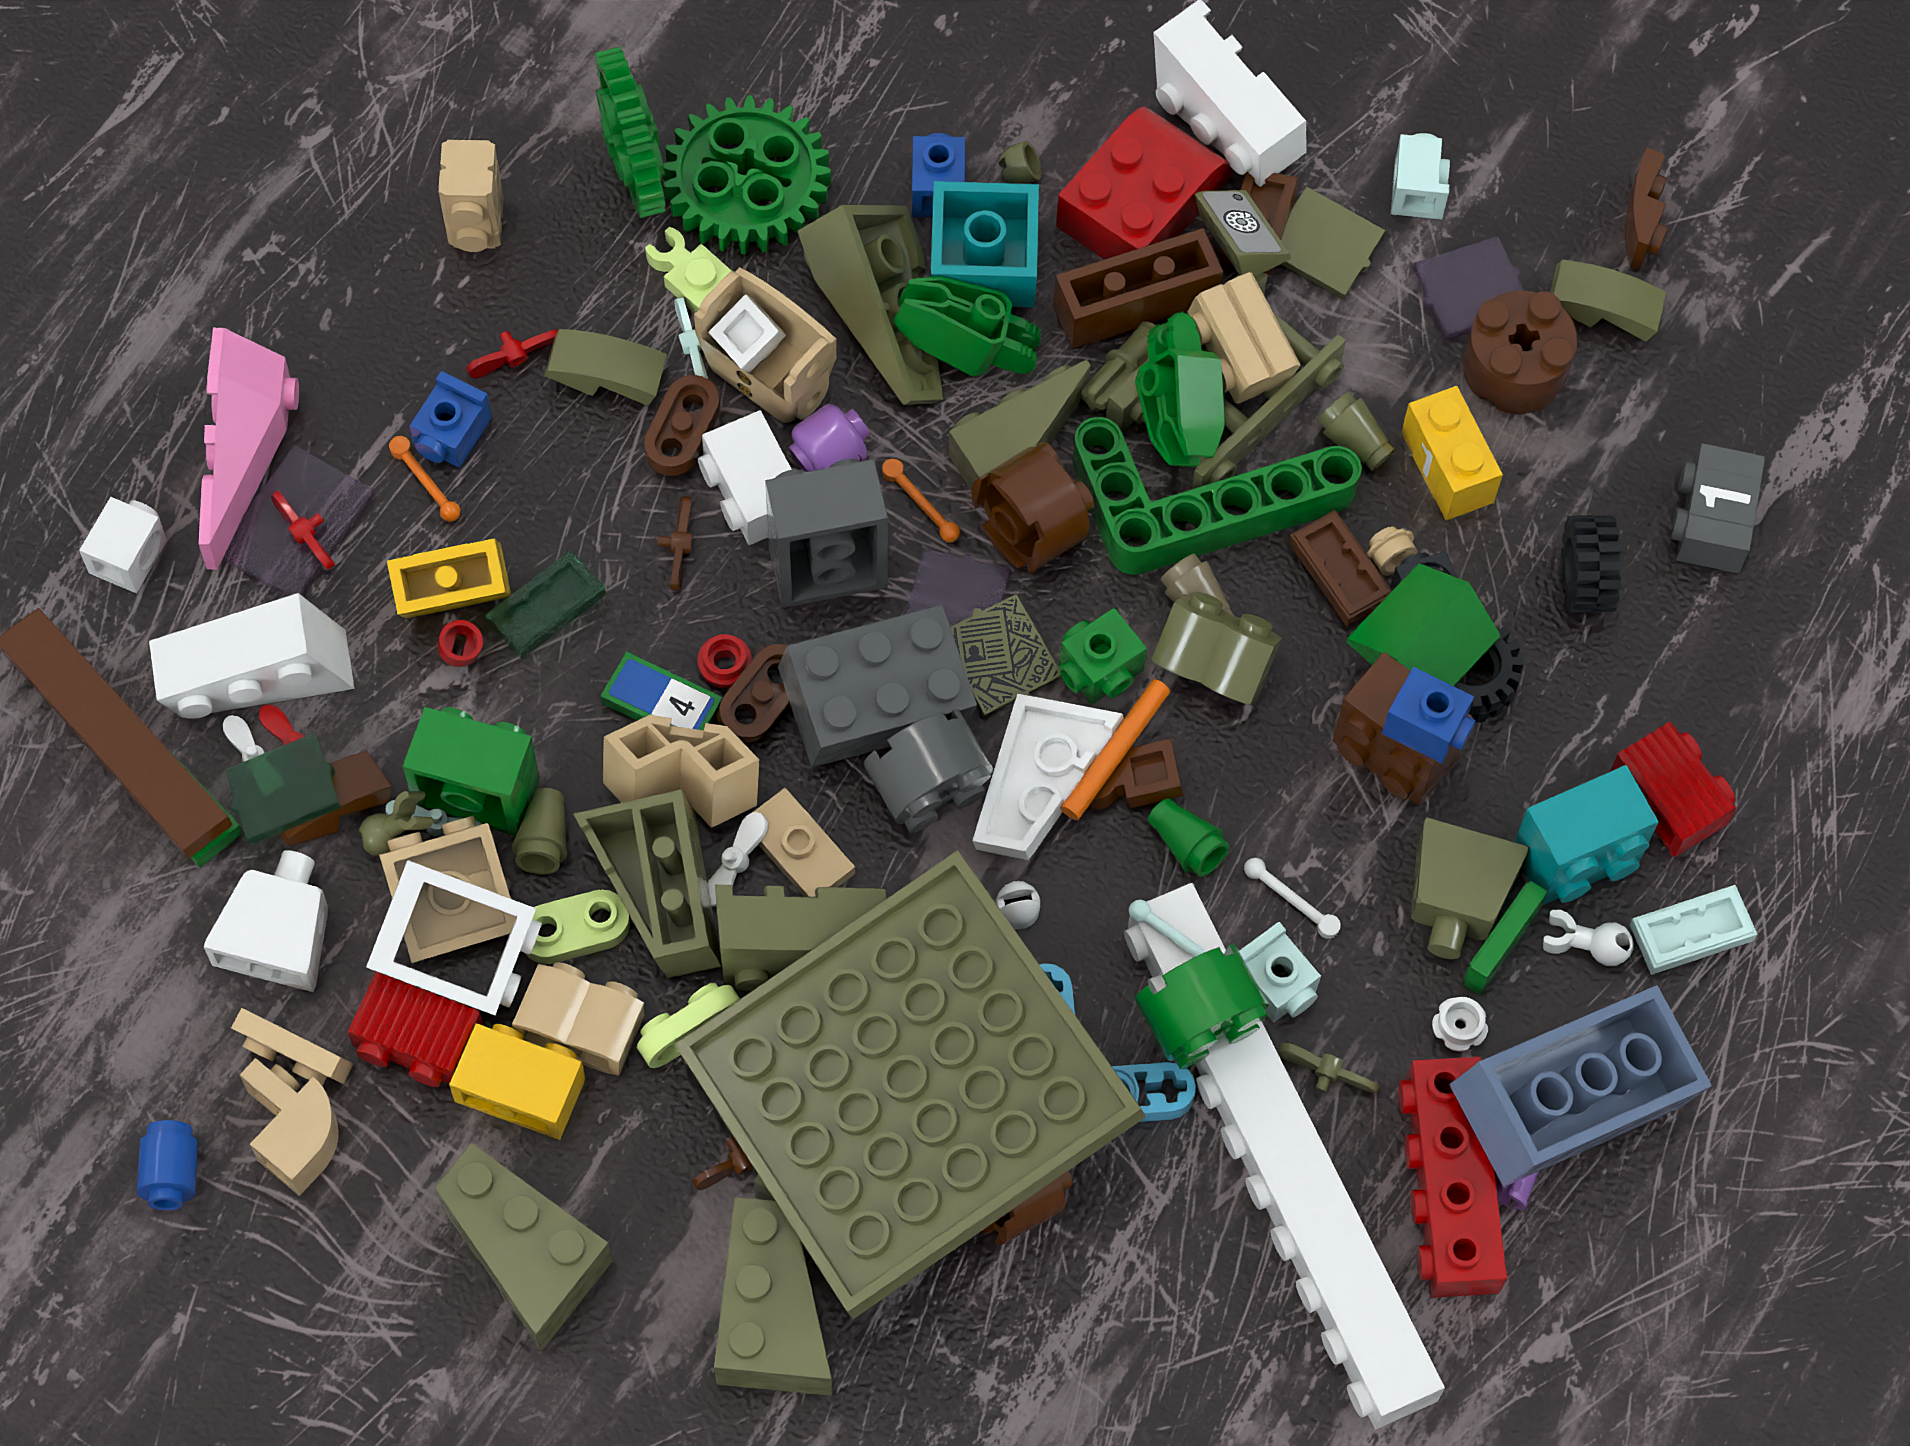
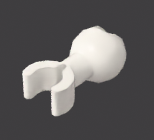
(1602, 942)

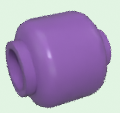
(828, 438)

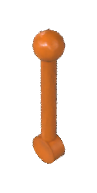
(401, 449)
(893, 472)

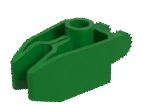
(966, 326)
(1181, 393)

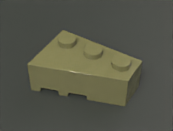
(768, 1307)

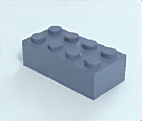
(1579, 1085)

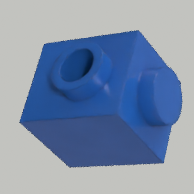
(934, 159)
(1429, 716)

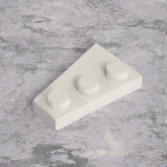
(1036, 770)

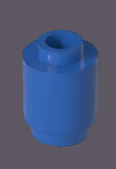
(167, 1165)

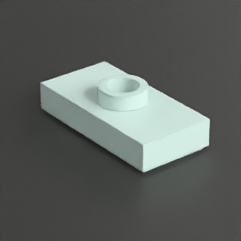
(1693, 929)

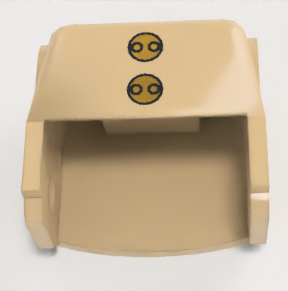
(795, 373)

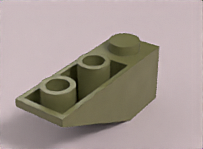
(1018, 422)

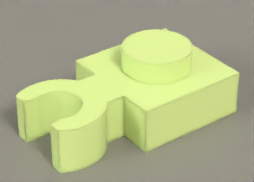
(689, 274)

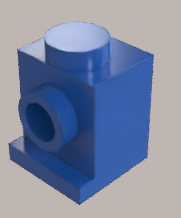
(453, 438)

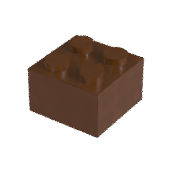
(1361, 738)

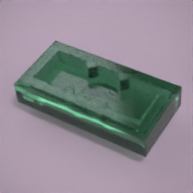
(546, 604)

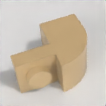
(302, 1134)

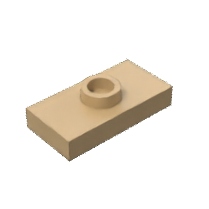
(801, 846)

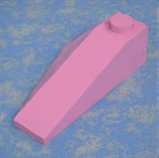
(251, 417)

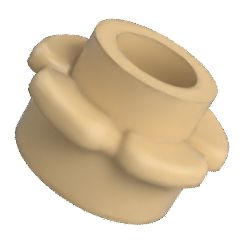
(1390, 548)

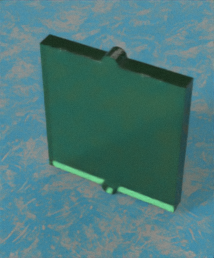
(283, 788)

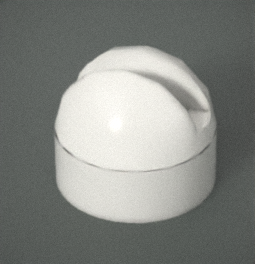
(1023, 912)

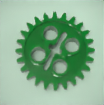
(630, 132)
(732, 211)

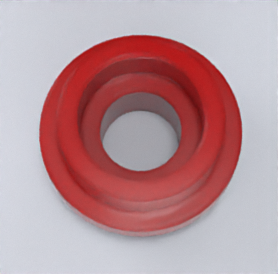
(720, 647)

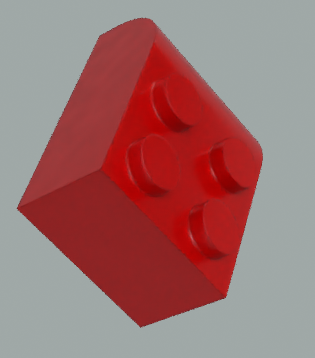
(1139, 186)

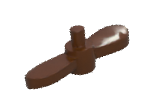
(679, 543)
(737, 1162)

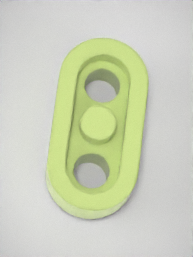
(575, 930)
(665, 1031)

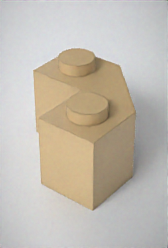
(659, 758)

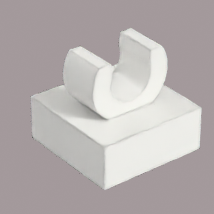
(747, 333)

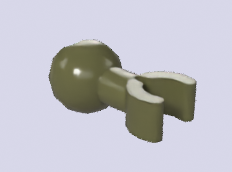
(382, 827)

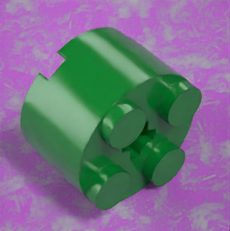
(1203, 1003)

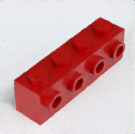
(1455, 1185)

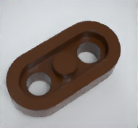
(680, 428)
(756, 694)

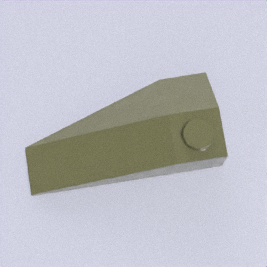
(862, 266)

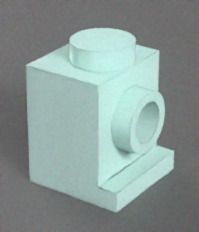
(1420, 177)
(1286, 994)

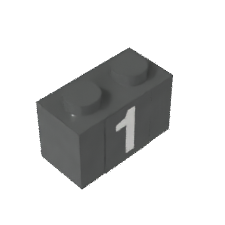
(1718, 508)

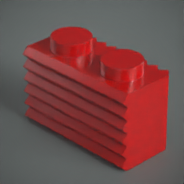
(1678, 787)
(412, 1029)

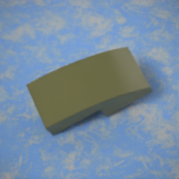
(1598, 292)
(595, 360)

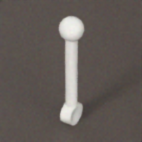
(1327, 925)

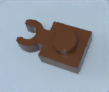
(1144, 775)

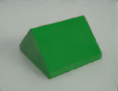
(1429, 625)

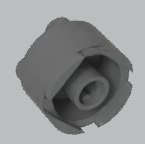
(930, 768)

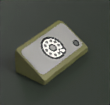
(1241, 231)

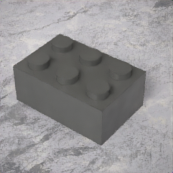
(827, 532)
(872, 682)

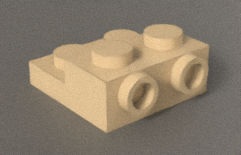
(440, 917)

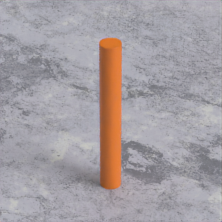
(1115, 749)

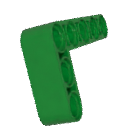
(1204, 504)

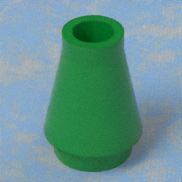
(1190, 838)

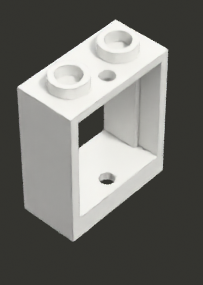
(504, 981)

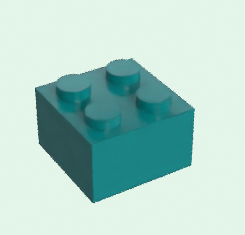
(987, 236)
(1586, 835)

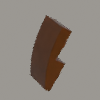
(1644, 210)
(358, 787)

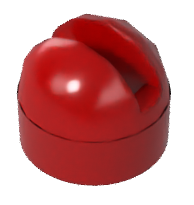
(471, 648)

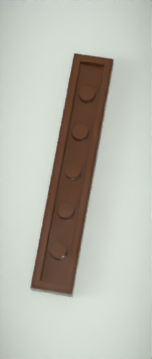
(114, 733)

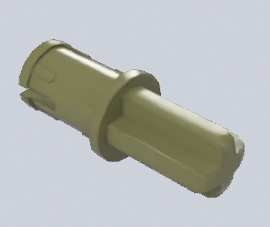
(1118, 368)

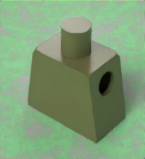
(1461, 883)

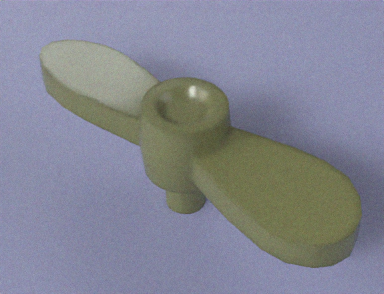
(1327, 1068)

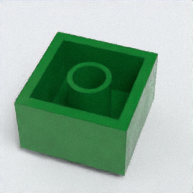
(472, 768)

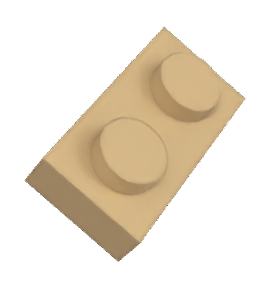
(269, 1039)

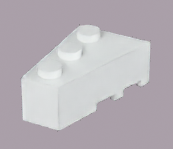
(1223, 99)
(251, 659)

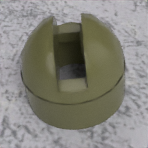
(1020, 164)

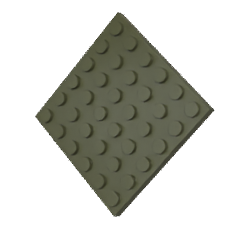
(908, 1083)

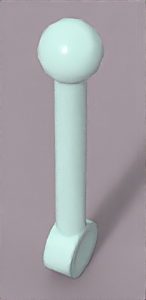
(1141, 911)

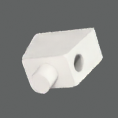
(273, 925)

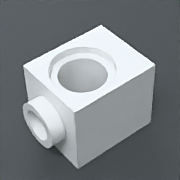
(124, 543)

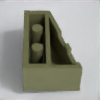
(660, 874)
(773, 931)
(523, 1240)

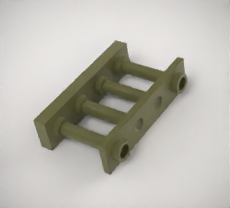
(1319, 369)

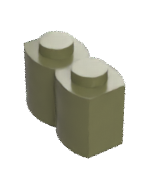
(1217, 648)

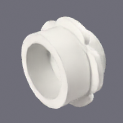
(1467, 1011)

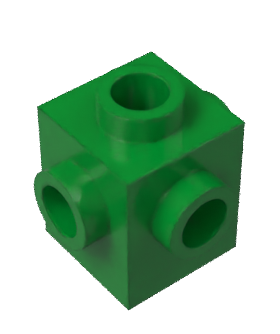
(1101, 657)

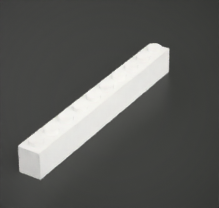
(1301, 1192)

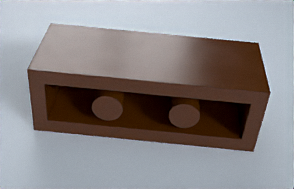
(1135, 287)

